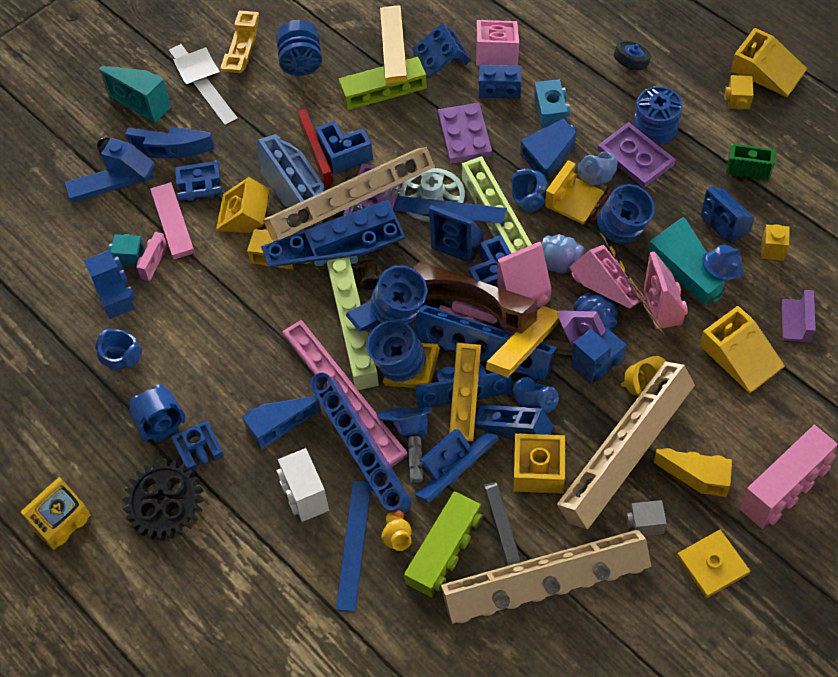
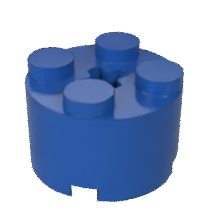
(156, 414)

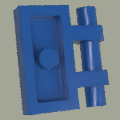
(198, 175)

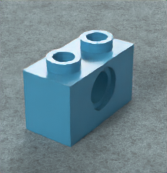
(550, 102)

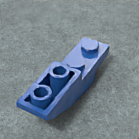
(175, 144)

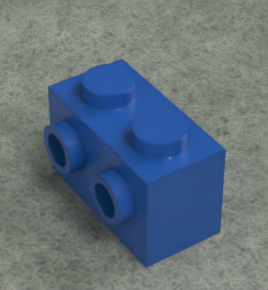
(500, 81)

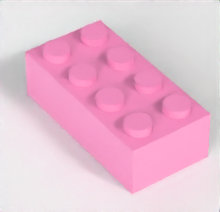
(789, 477)

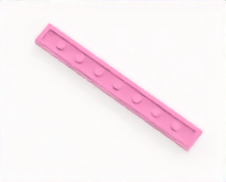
(318, 361)

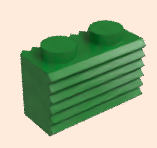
(750, 162)

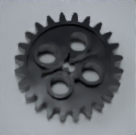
(161, 521)

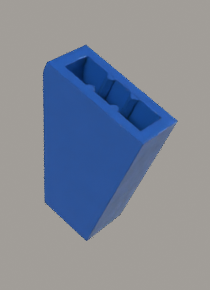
(549, 147)

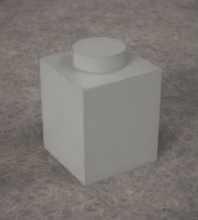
(647, 518)

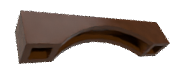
(509, 308)

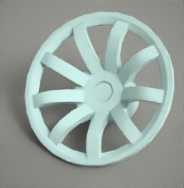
(433, 188)

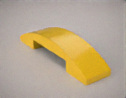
(242, 42)

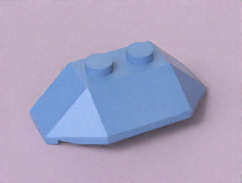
(287, 171)

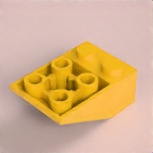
(768, 63)
(741, 349)

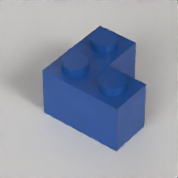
(344, 150)
(490, 253)
(109, 282)
(597, 354)

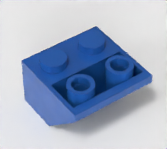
(726, 215)

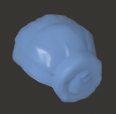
(597, 169)
(561, 253)

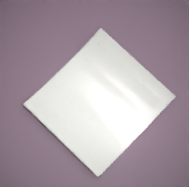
(195, 65)

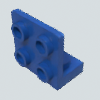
(439, 49)

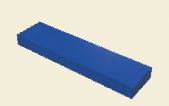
(98, 184)

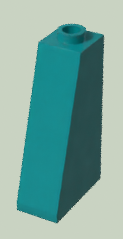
(683, 256)

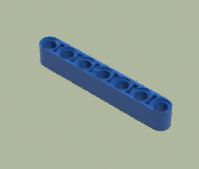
(368, 448)

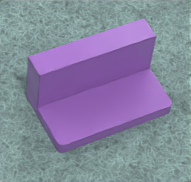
(798, 318)

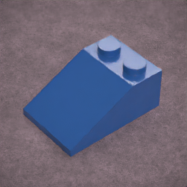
(454, 234)

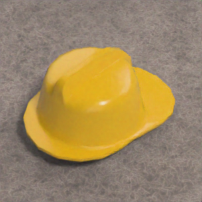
(641, 373)

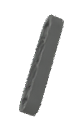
(501, 524)

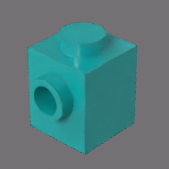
(127, 249)

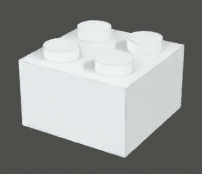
(302, 485)

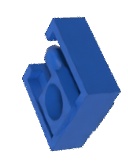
(207, 439)

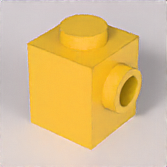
(739, 92)
(775, 242)

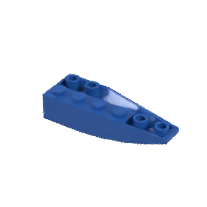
(339, 238)

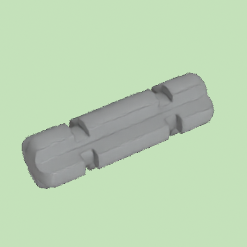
(415, 455)

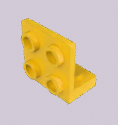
(572, 196)

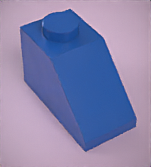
(126, 160)

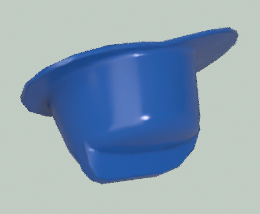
(723, 262)
(407, 420)

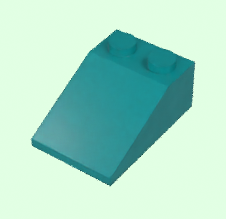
(137, 91)

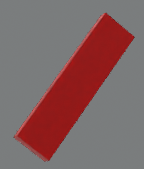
(315, 147)

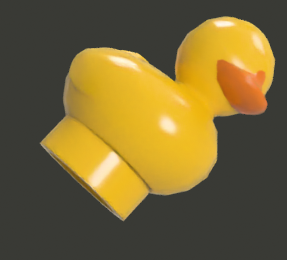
(397, 531)

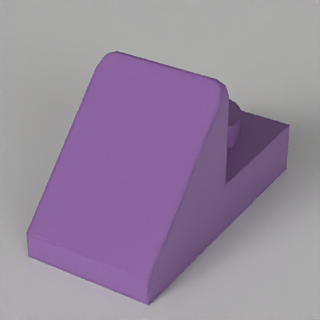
(579, 322)

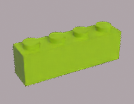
(371, 85)
(443, 544)

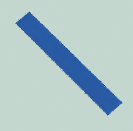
(465, 210)
(353, 546)

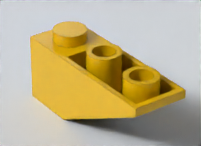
(701, 472)

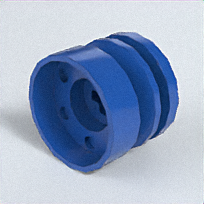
(298, 48)
(658, 114)
(625, 214)
(398, 294)
(396, 350)

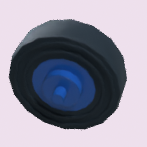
(632, 55)

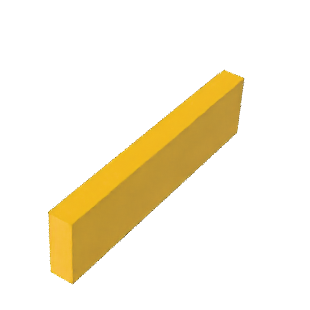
(465, 389)

